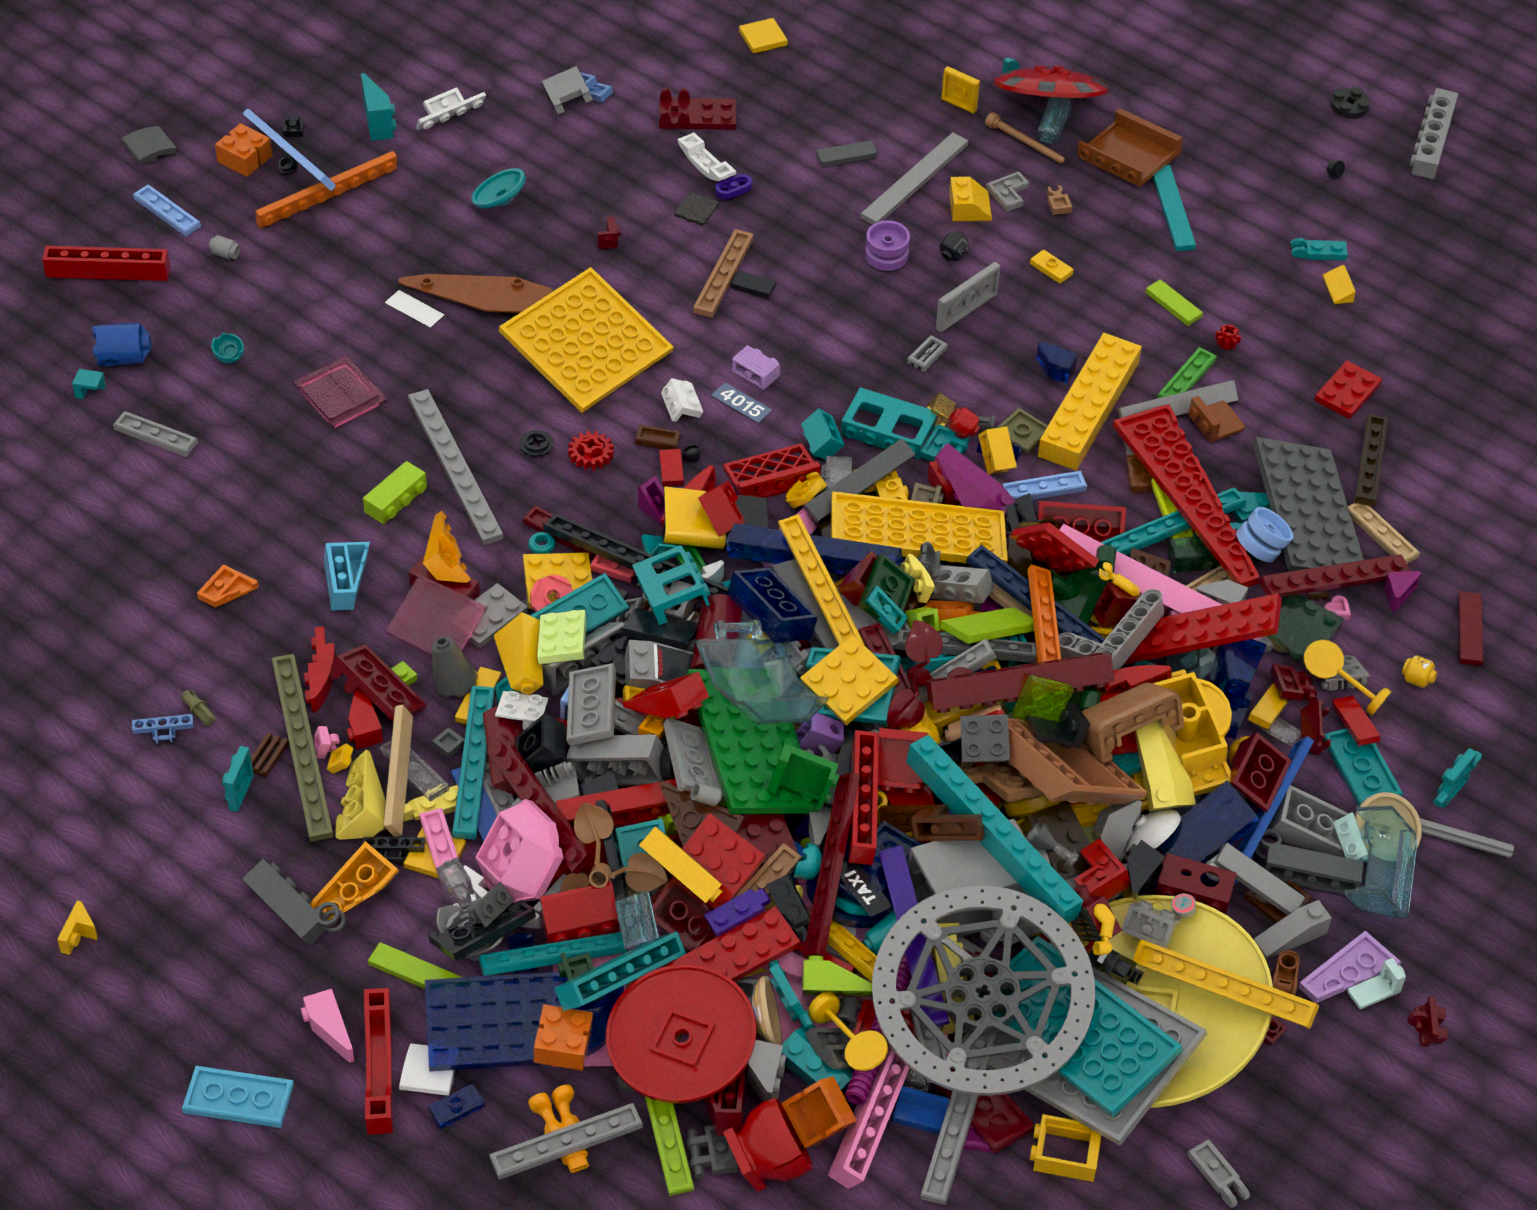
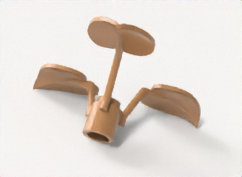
(595, 823)

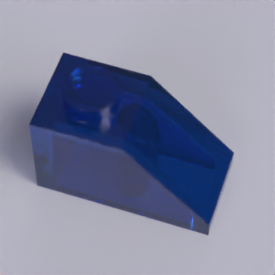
(1056, 361)

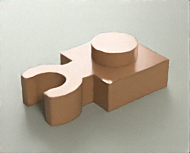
(1058, 202)

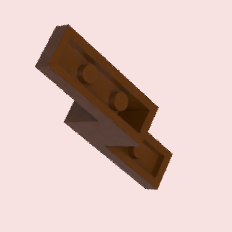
(933, 822)

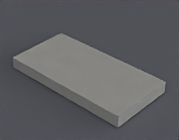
(967, 297)
(591, 704)

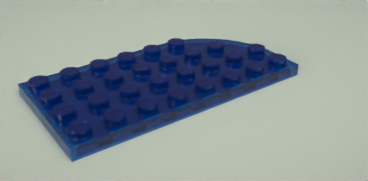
(497, 1019)

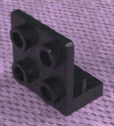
(1067, 733)

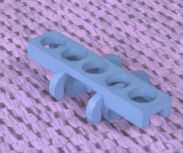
(155, 726)

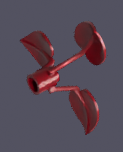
(920, 646)

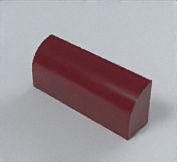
(720, 609)
(493, 728)

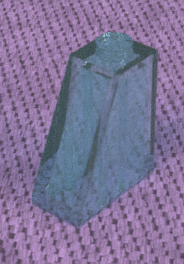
(1054, 119)

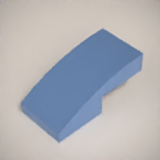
(598, 91)

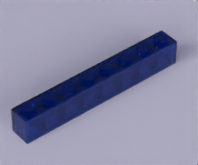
(771, 547)

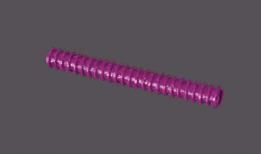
(862, 1080)

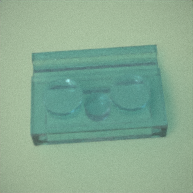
(636, 920)

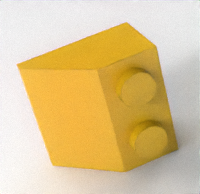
(969, 200)

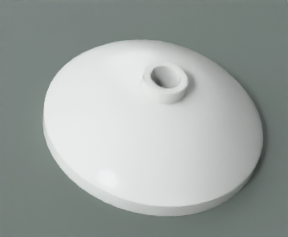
(1153, 828)

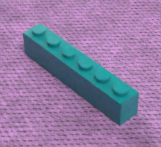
(619, 971)

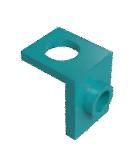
(654, 545)

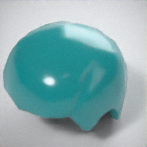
(227, 348)
(810, 863)

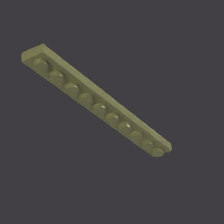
(302, 748)

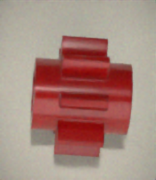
(1228, 337)

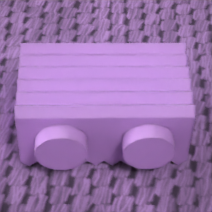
(756, 367)

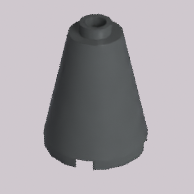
(451, 669)

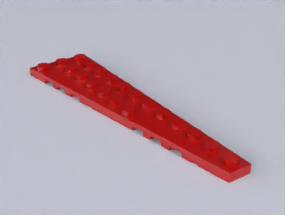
(1170, 461)

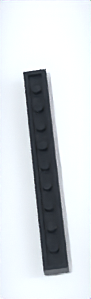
(614, 549)

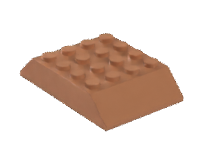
(1068, 773)

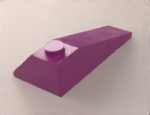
(971, 483)

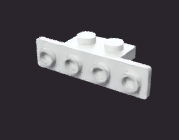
(446, 105)

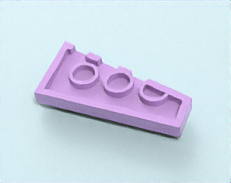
(1348, 967)

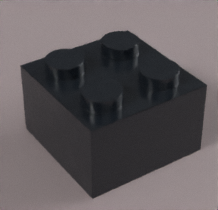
(543, 744)

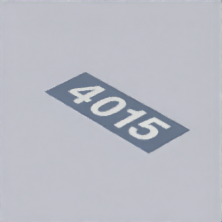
(741, 402)

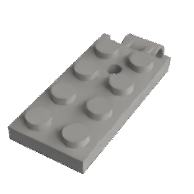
(692, 762)

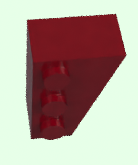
(728, 1106)

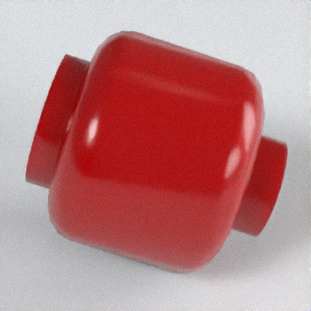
(964, 422)

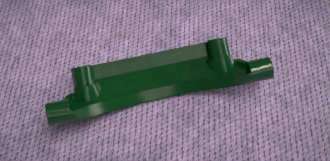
(1079, 596)

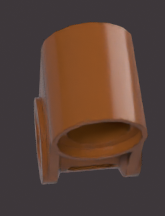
(1286, 977)

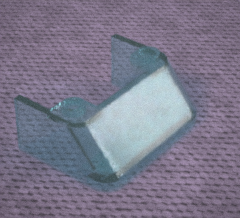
(1388, 865)

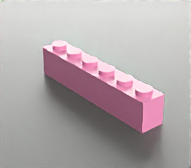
(872, 1117)

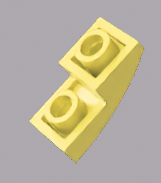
(923, 583)

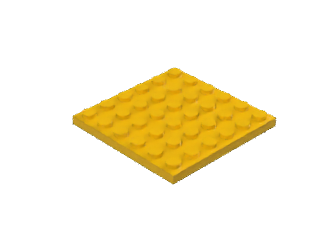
(586, 339)

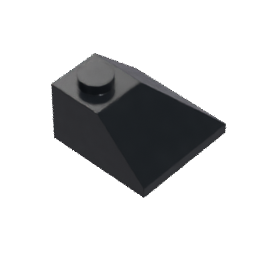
(1143, 867)

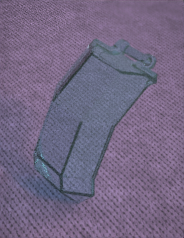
(757, 676)

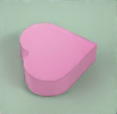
(1340, 606)

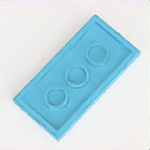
(238, 1096)

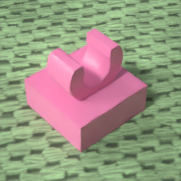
(324, 742)

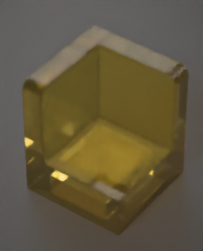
(942, 407)

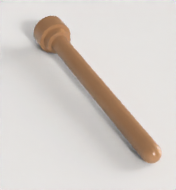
(994, 121)

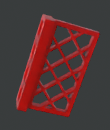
(774, 481)

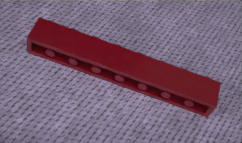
(1009, 682)

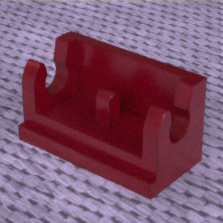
(1312, 725)

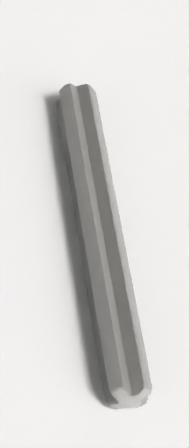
(1467, 838)

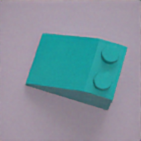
(377, 110)

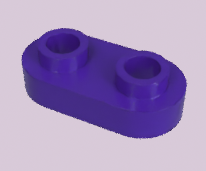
(733, 186)

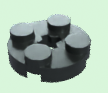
(1344, 97)

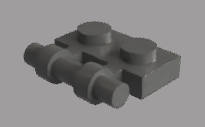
(720, 1154)

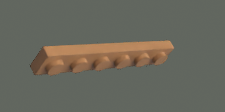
(723, 273)

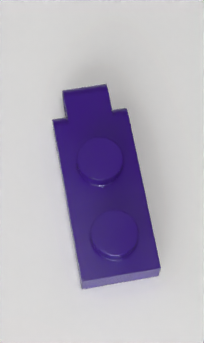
(737, 911)

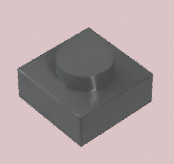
(448, 742)

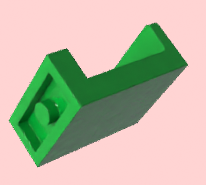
(804, 774)

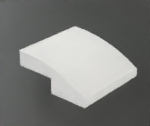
(417, 1075)

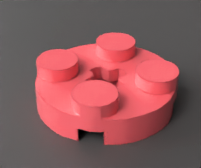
(546, 586)

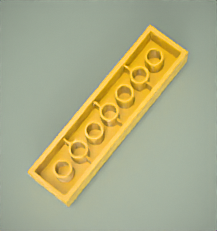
(1089, 401)

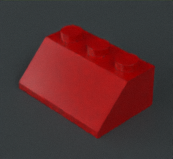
(579, 913)

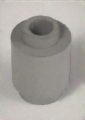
(224, 247)

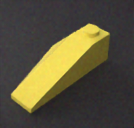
(1162, 770)
(363, 802)

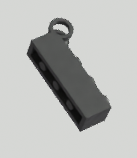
(1310, 867)
(291, 906)

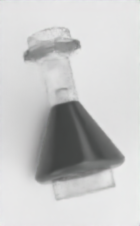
(1042, 838)

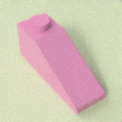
(327, 1023)

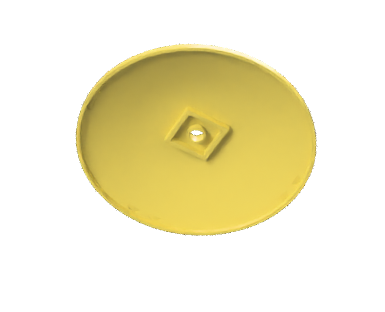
(1231, 1027)

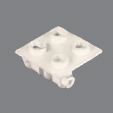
(521, 707)

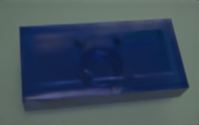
(456, 1106)

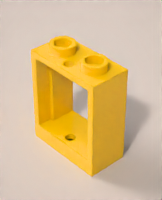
(1069, 1129)

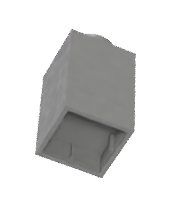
(957, 864)

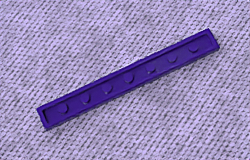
(903, 899)

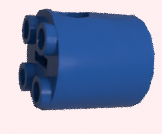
(121, 344)

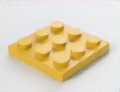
(571, 566)
(850, 679)

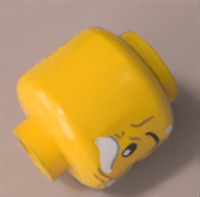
(1419, 671)

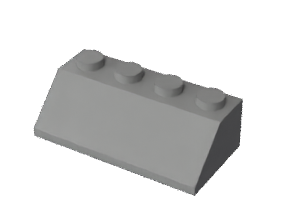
(557, 674)

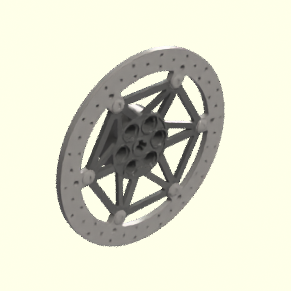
(965, 899)

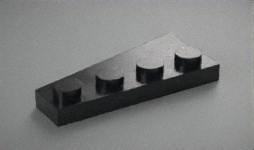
(463, 940)

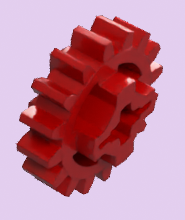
(591, 450)

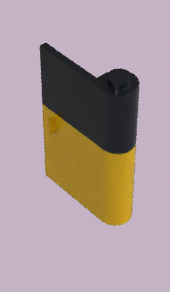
(690, 526)

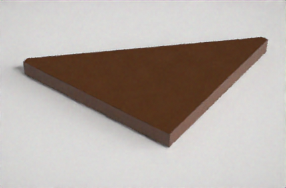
(690, 814)

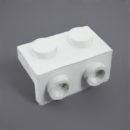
(681, 399)

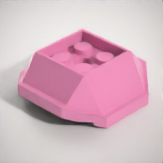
(521, 852)

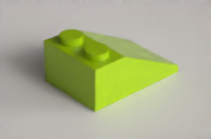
(825, 976)

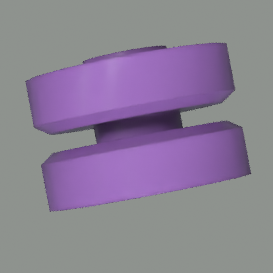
(887, 245)

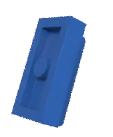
(920, 1110)

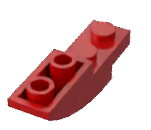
(318, 674)

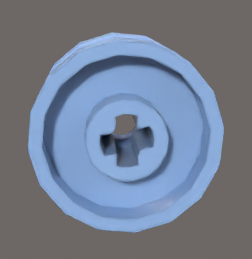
(1264, 534)

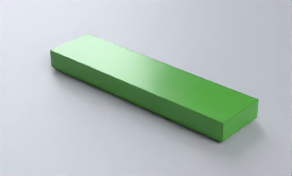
(1189, 373)

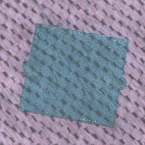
(1186, 660)

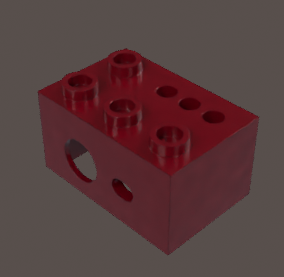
(1174, 883)

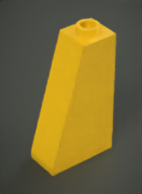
(518, 651)
(681, 865)

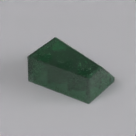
(1303, 623)

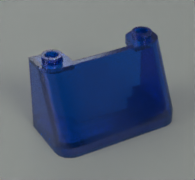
(1233, 674)

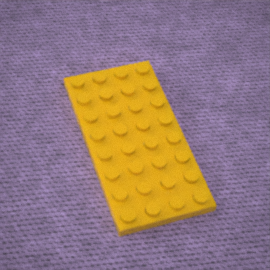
(910, 523)

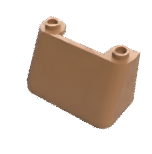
(1128, 713)

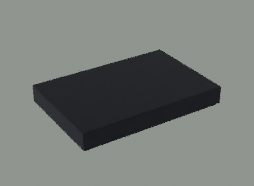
(674, 633)

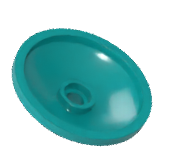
(499, 189)

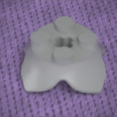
(454, 915)

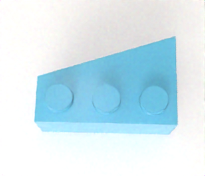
(344, 572)

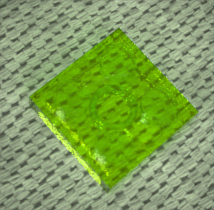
(1042, 699)

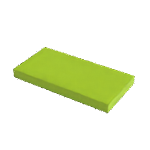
(988, 625)

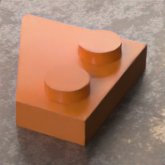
(226, 586)

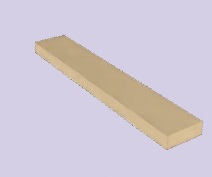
(398, 771)

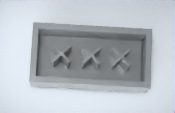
(632, 757)

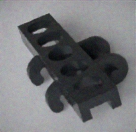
(403, 849)

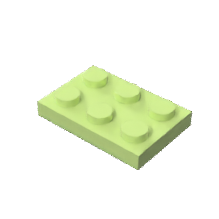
(562, 636)

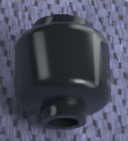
(954, 246)

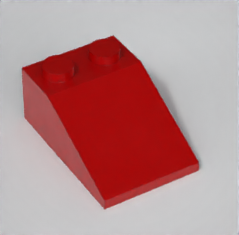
(670, 697)

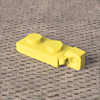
(421, 804)

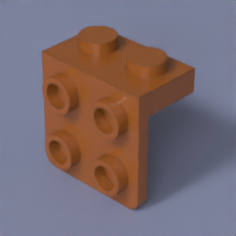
(1214, 420)

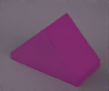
(651, 498)
(1400, 586)

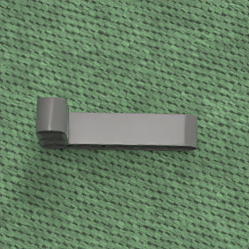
(1125, 635)

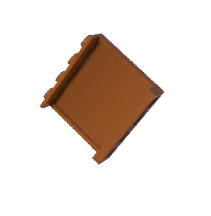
(1131, 148)

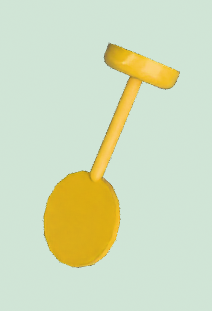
(1326, 660)
(863, 1050)

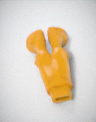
(561, 1099)

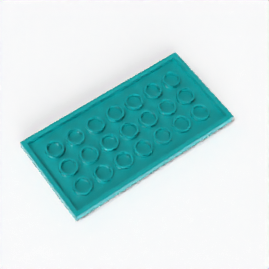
(1119, 1049)

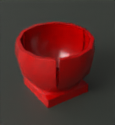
(768, 1146)

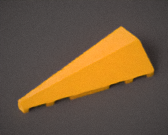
(443, 553)

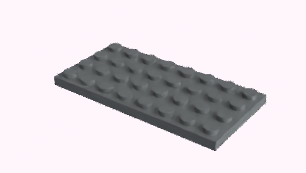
(1310, 498)

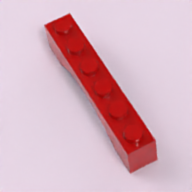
(378, 1061)

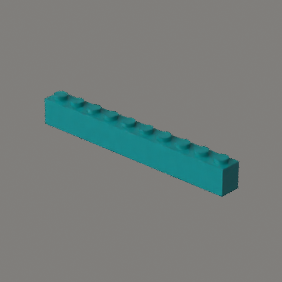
(1001, 837)

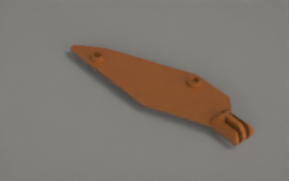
(480, 292)

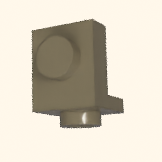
(927, 493)

